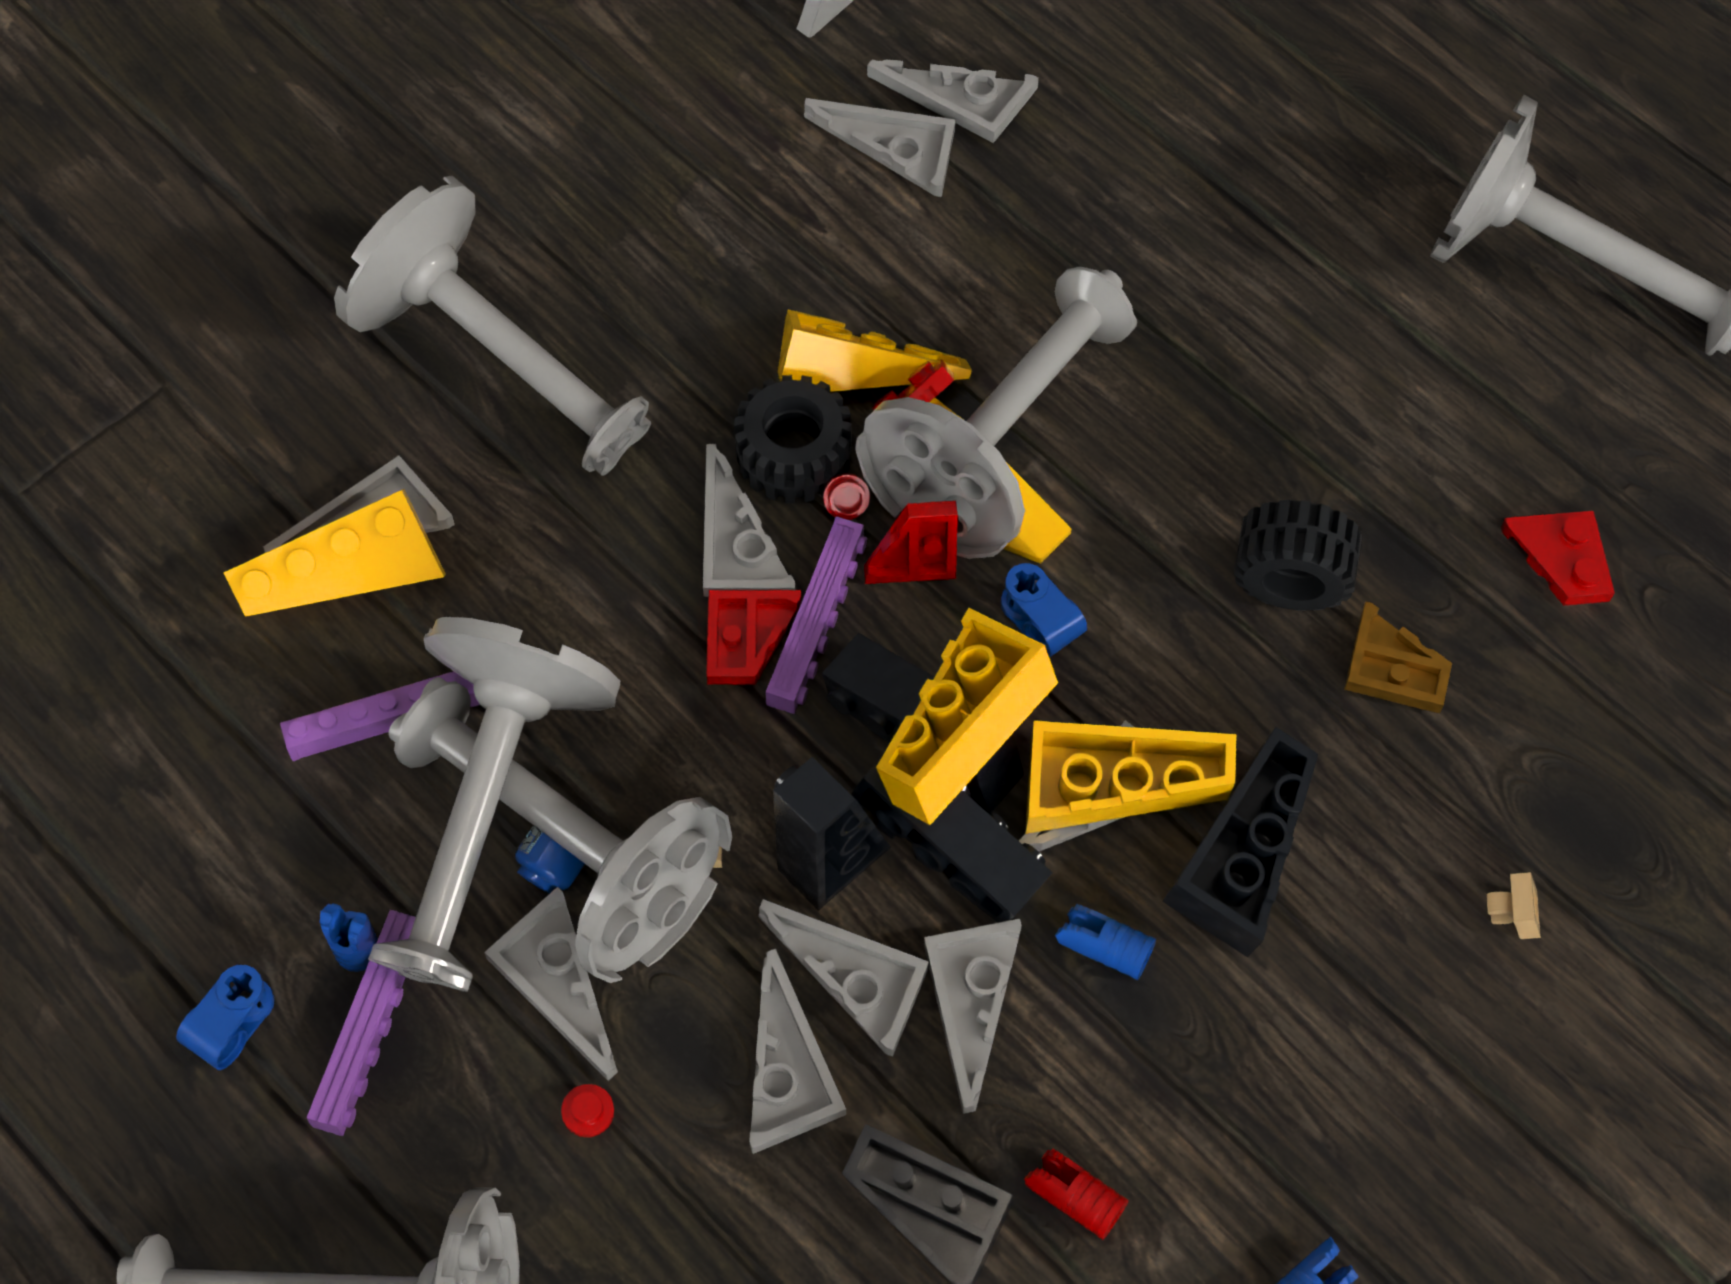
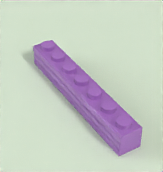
(816, 615)
(356, 719)
(360, 1037)

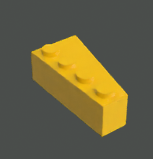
(348, 557)
(965, 714)
(1120, 772)

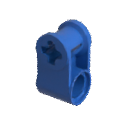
(1041, 609)
(222, 1020)

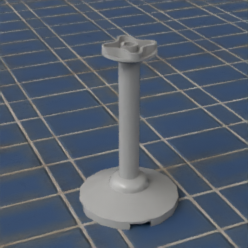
(1506, 191)
(415, 261)
(929, 454)
(514, 687)
(645, 885)
(475, 1250)

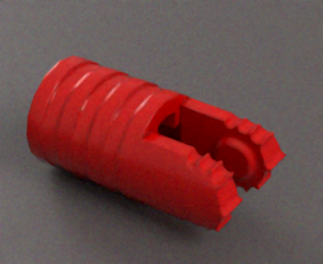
(1077, 1193)

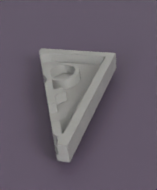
(971, 97)
(735, 545)

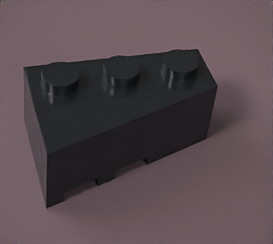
(930, 1203)

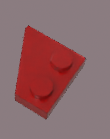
(925, 383)
(917, 545)
(1566, 553)
(746, 632)

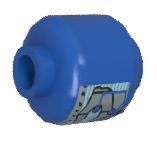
(546, 862)

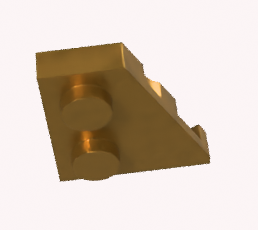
(1396, 665)

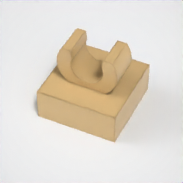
(1517, 907)

